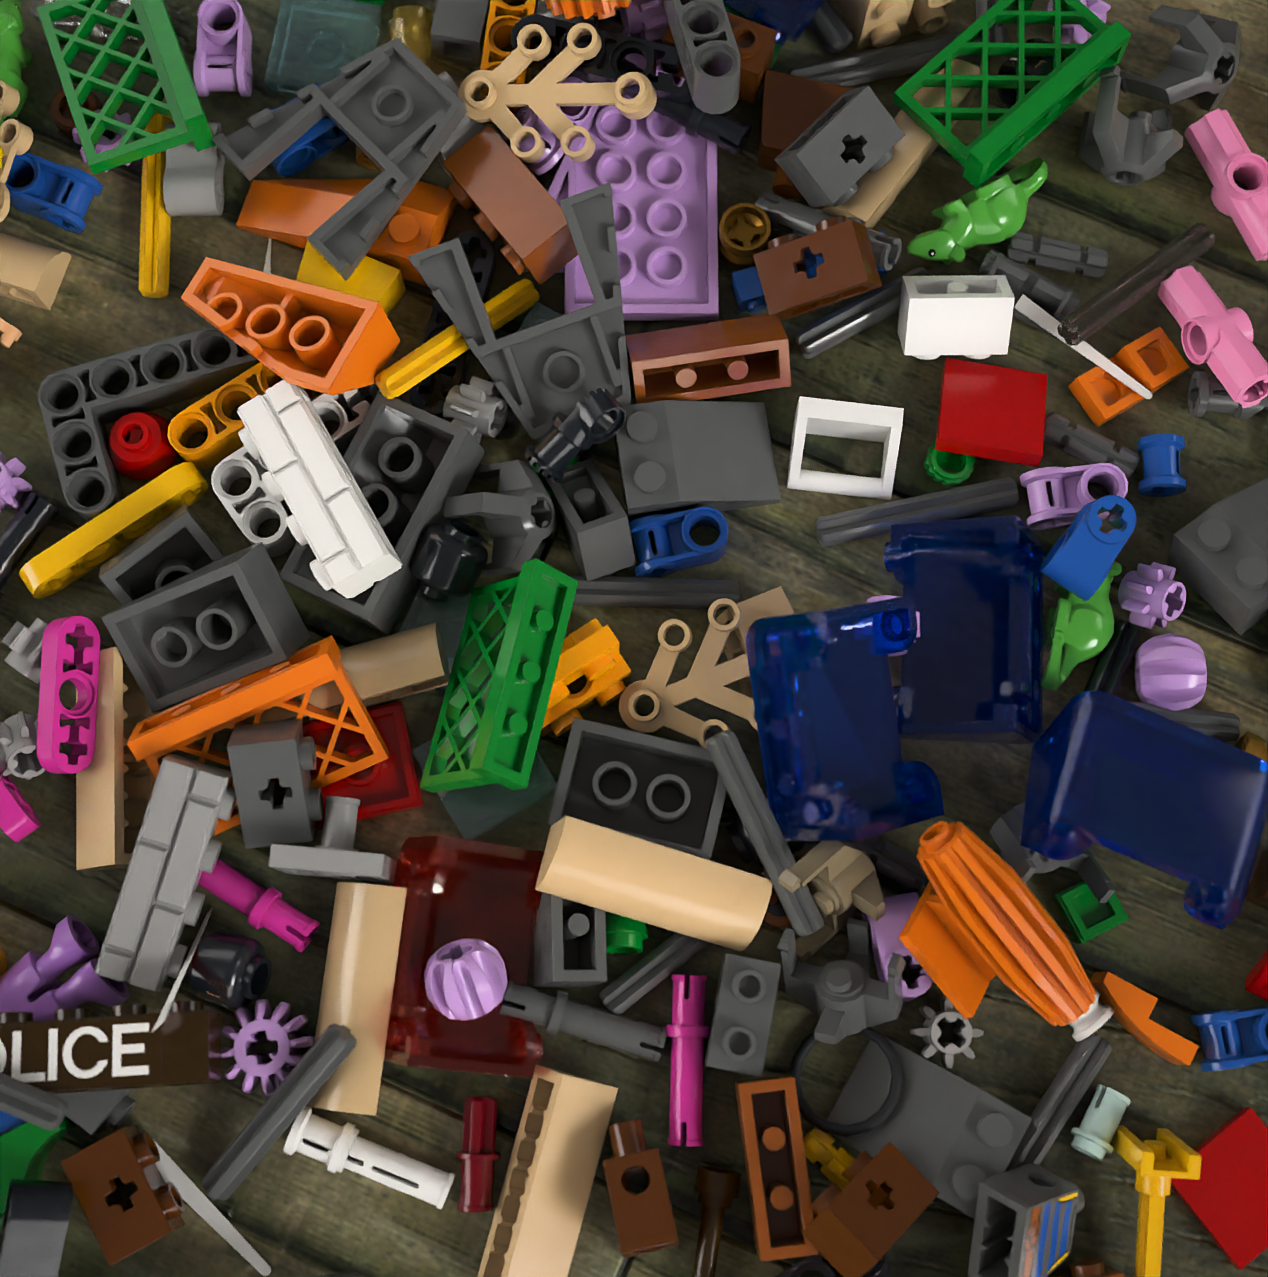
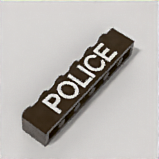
(113, 1050)

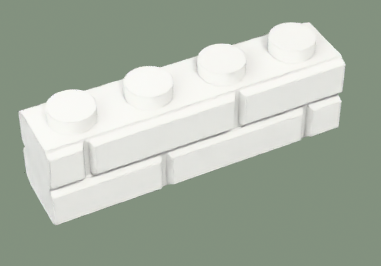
(318, 489)

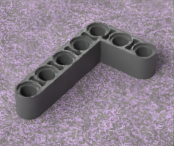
(706, 52)
(144, 393)

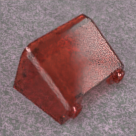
(452, 895)

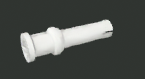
(343, 1148)

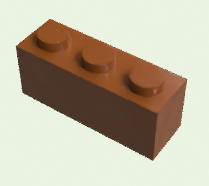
(511, 205)
(709, 360)
(775, 1166)

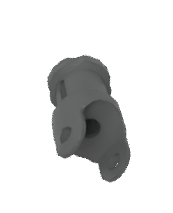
(1210, 396)

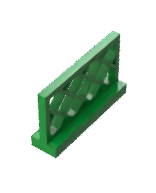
(168, 66)
(1034, 111)
(516, 696)

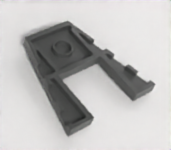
(389, 110)
(557, 360)

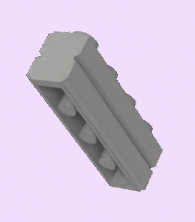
(165, 873)

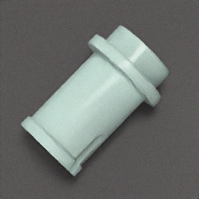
(1100, 1123)

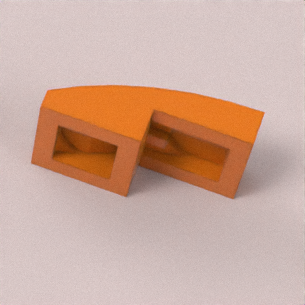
(1148, 360)
(1133, 1012)

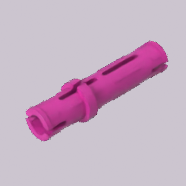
(261, 905)
(687, 1059)

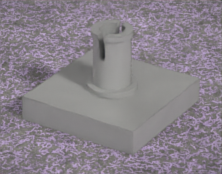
(336, 853)

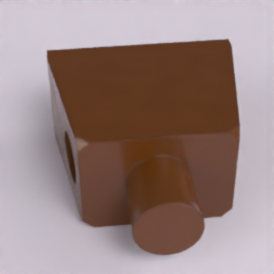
(786, 111)
(644, 1219)

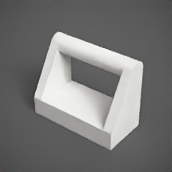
(851, 422)

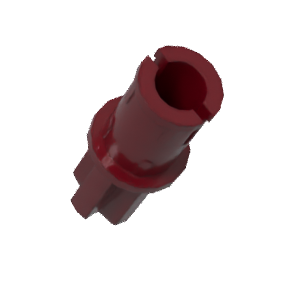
(478, 1154)

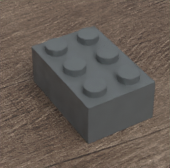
(640, 787)

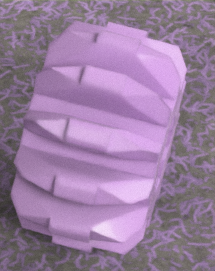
(245, 1040)

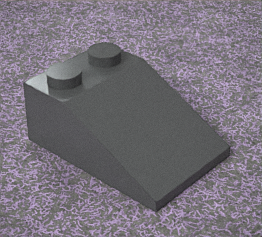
(695, 457)
(160, 556)
(1227, 556)
(208, 628)
(939, 1124)

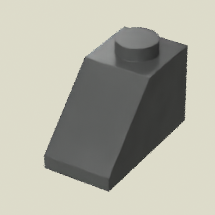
(592, 521)
(569, 944)

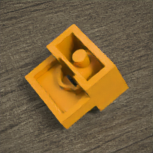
(597, 656)

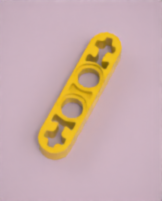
(112, 530)

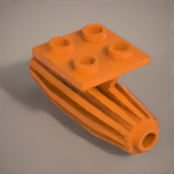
(987, 923)

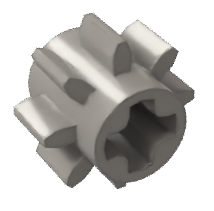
(476, 408)
(27, 648)
(18, 746)
(931, 1032)

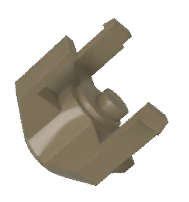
(839, 882)

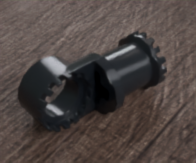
(588, 424)

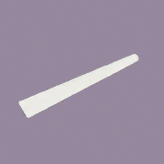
(1050, 324)
(170, 999)
(202, 1205)

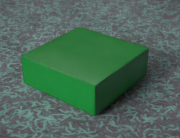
(1085, 914)

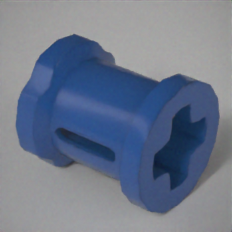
(1161, 465)

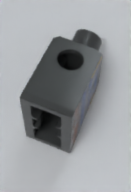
(1023, 1223)

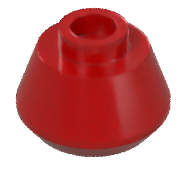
(141, 445)

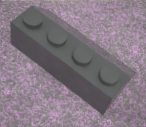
(406, 472)

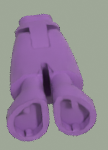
(34, 980)

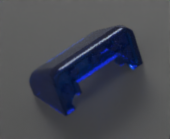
(980, 630)
(833, 722)
(1150, 794)

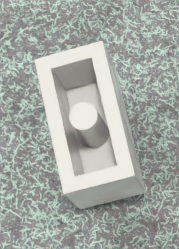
(955, 316)

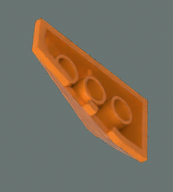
(297, 207)
(294, 327)

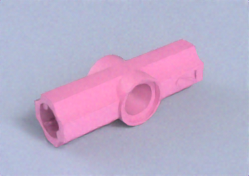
(1227, 159)
(1216, 335)

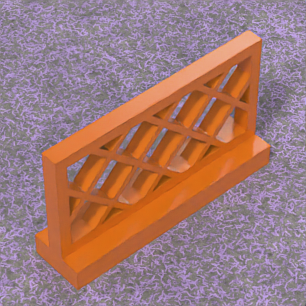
(250, 696)

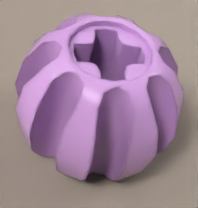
(1170, 672)
(465, 979)

